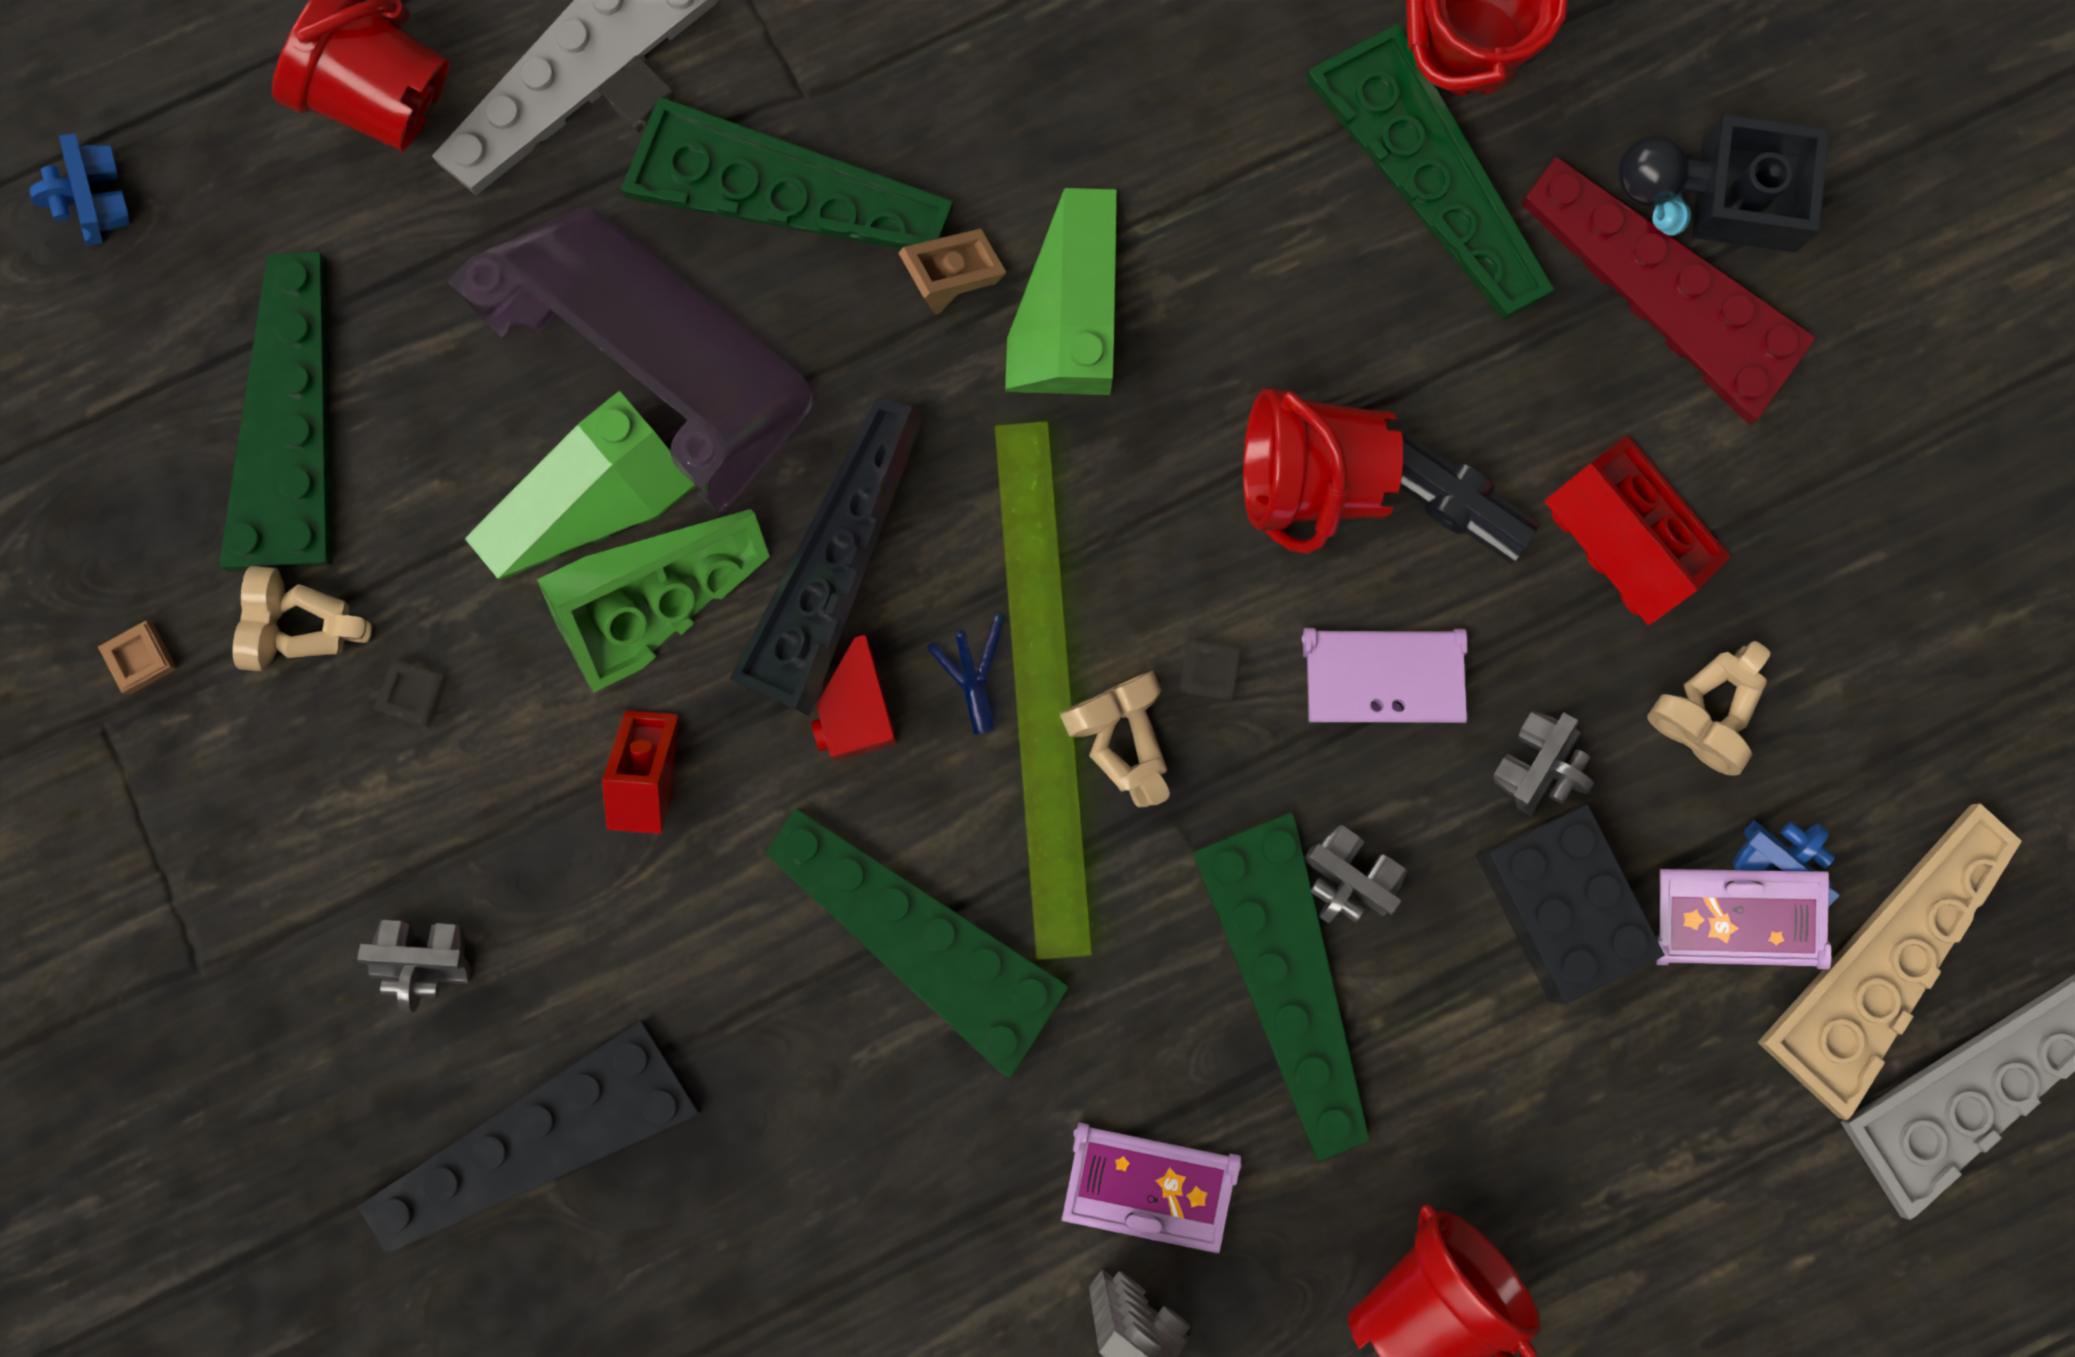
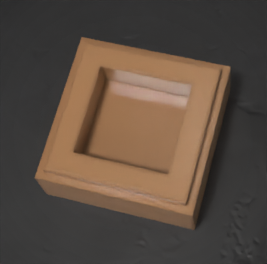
(137, 658)

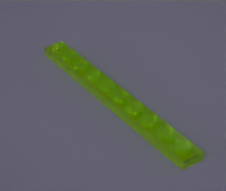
(1042, 691)

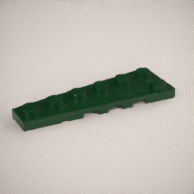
(1431, 165)
(749, 176)
(283, 456)
(1277, 943)
(952, 965)

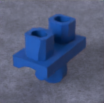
(84, 166)
(1765, 851)

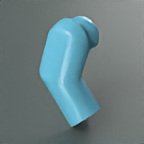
(1672, 216)

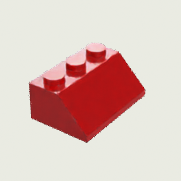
(1637, 531)

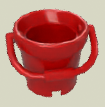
(1479, 41)
(360, 69)
(1316, 465)
(1448, 1298)

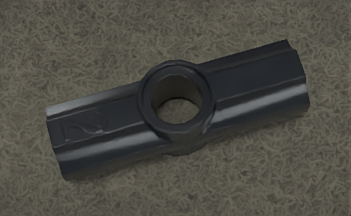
(1464, 501)

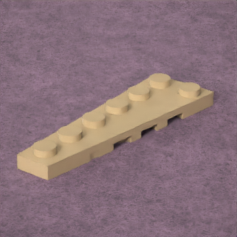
(1857, 1007)

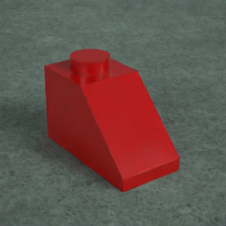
(853, 707)
(641, 772)

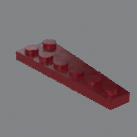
(1703, 314)

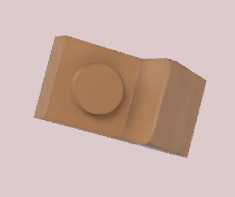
(952, 266)

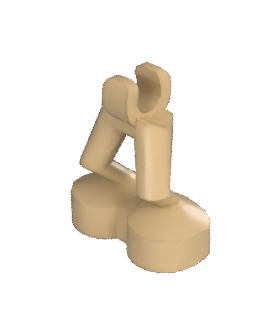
(264, 602)
(1102, 714)
(1689, 722)

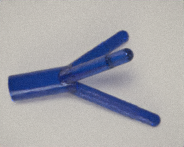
(969, 681)

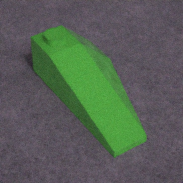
(1067, 312)
(589, 486)
(637, 595)

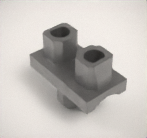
(1555, 742)
(1333, 861)
(413, 970)

